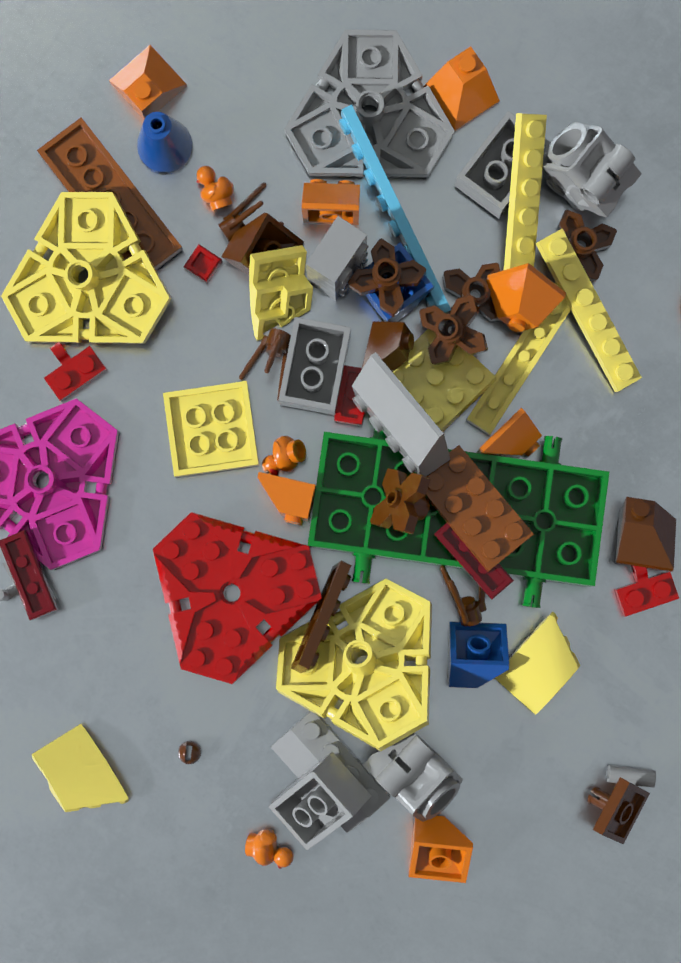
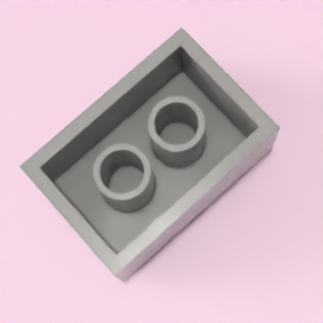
(489, 171)
(337, 258)
(314, 365)
(320, 801)

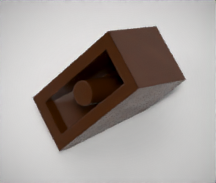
(391, 343)

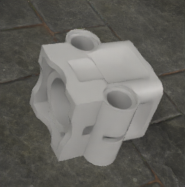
(589, 168)
(415, 776)

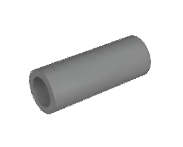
(636, 776)

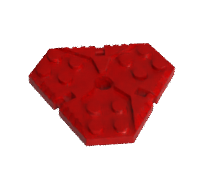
(201, 562)

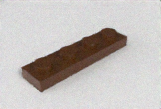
(325, 608)

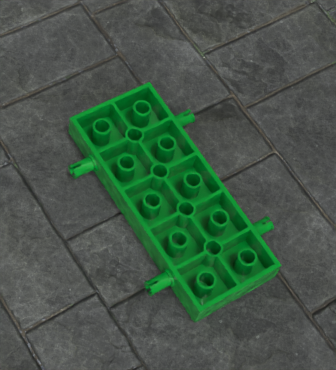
(554, 500)

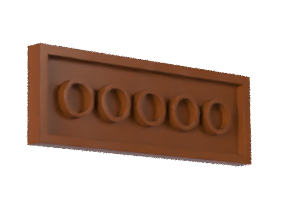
(87, 166)

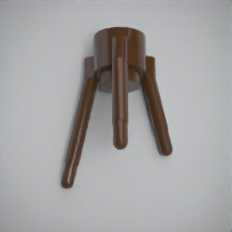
(233, 221)
(277, 344)
(467, 607)

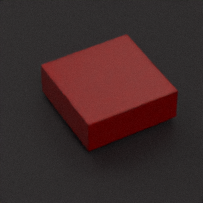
(202, 263)

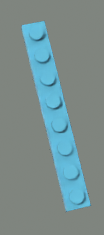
(388, 200)

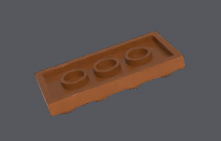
(475, 510)

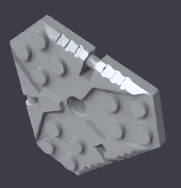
(374, 71)

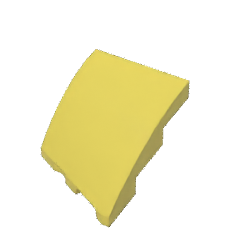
(278, 288)
(540, 666)
(78, 772)

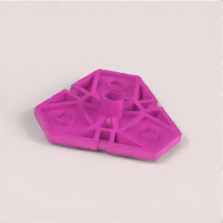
(73, 450)

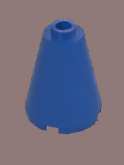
(164, 143)

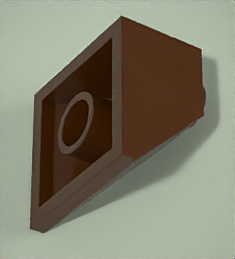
(258, 236)
(646, 535)

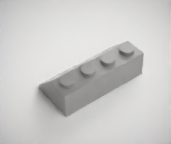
(400, 418)
(312, 741)

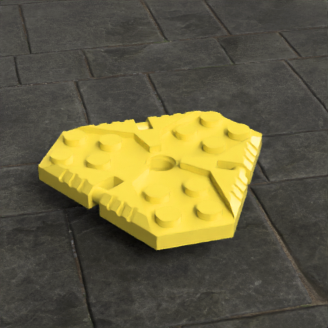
(119, 295)
(382, 694)

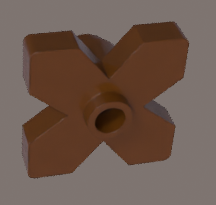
(592, 240)
(402, 275)
(462, 285)
(461, 316)
(403, 503)

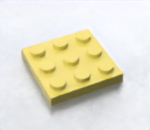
(443, 388)
(210, 429)

